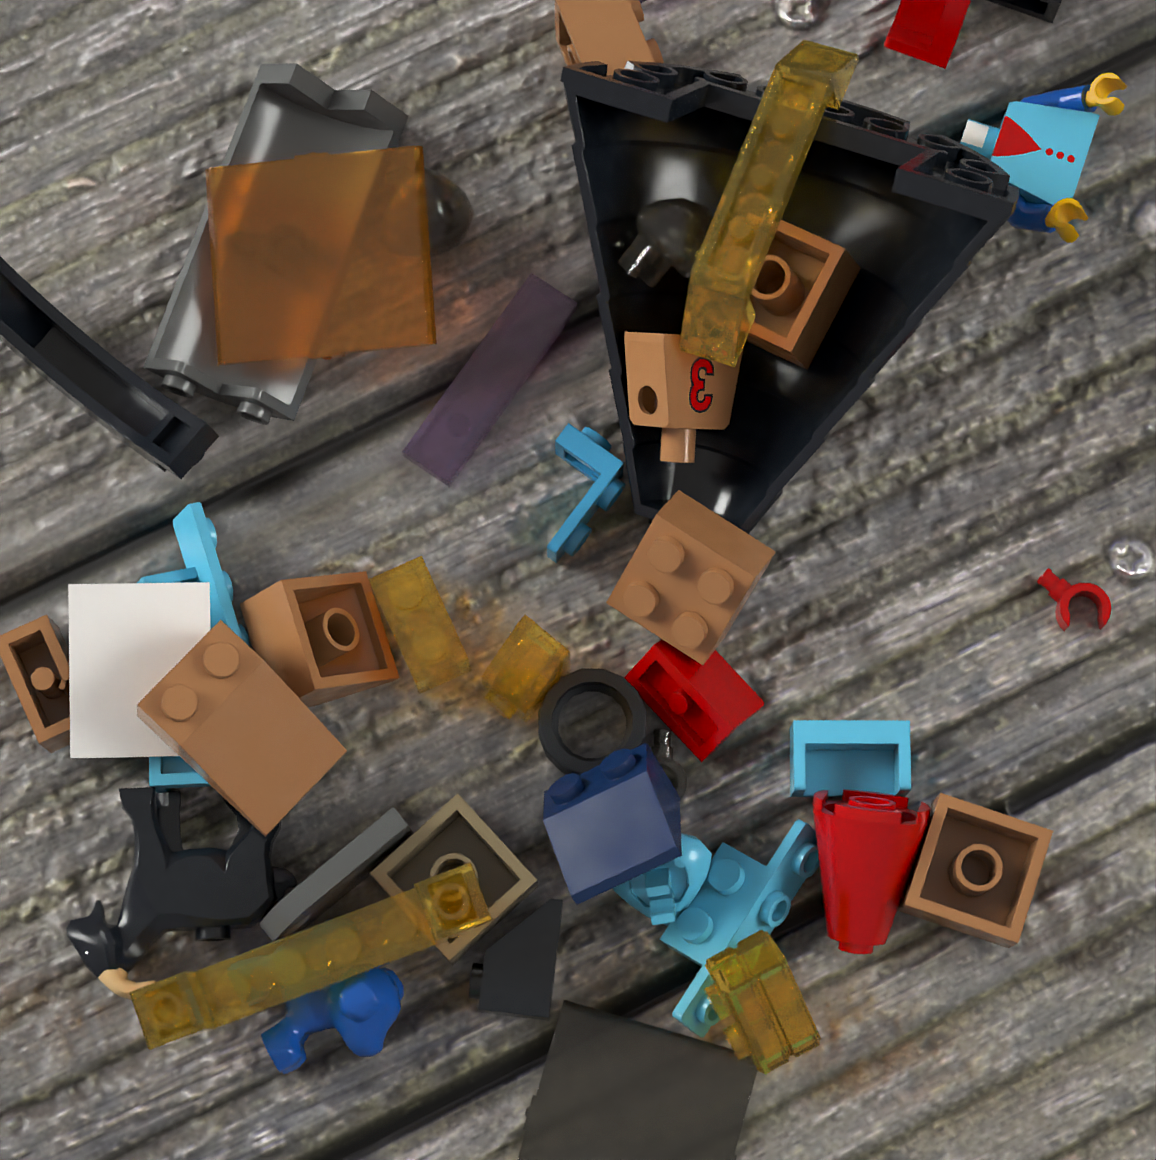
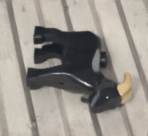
(178, 889)

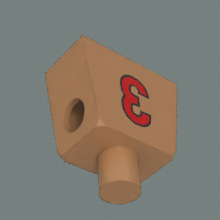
(676, 391)

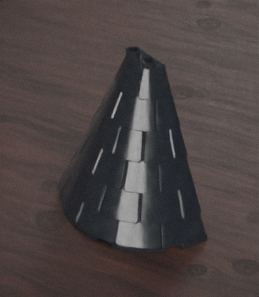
(895, 203)

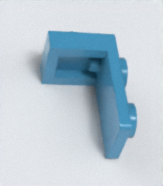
(591, 456)

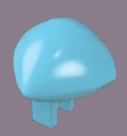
(670, 887)

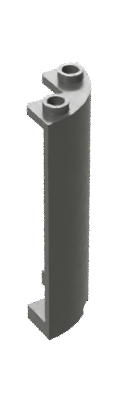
(282, 118)

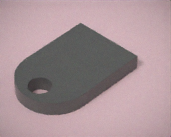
(336, 877)

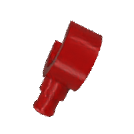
(1063, 592)

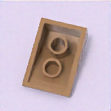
(241, 728)

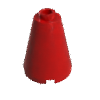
(865, 862)

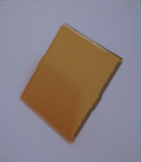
(320, 255)

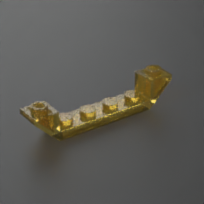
(756, 196)
(311, 958)

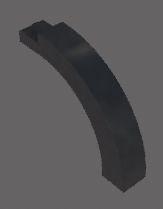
(97, 380)

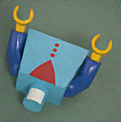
(1045, 149)

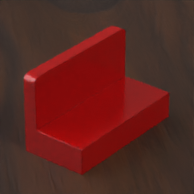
(694, 699)

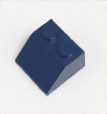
(613, 822)

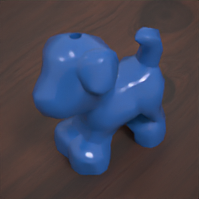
(356, 1007)

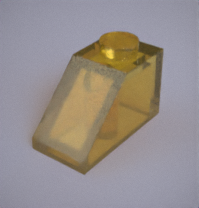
(524, 670)

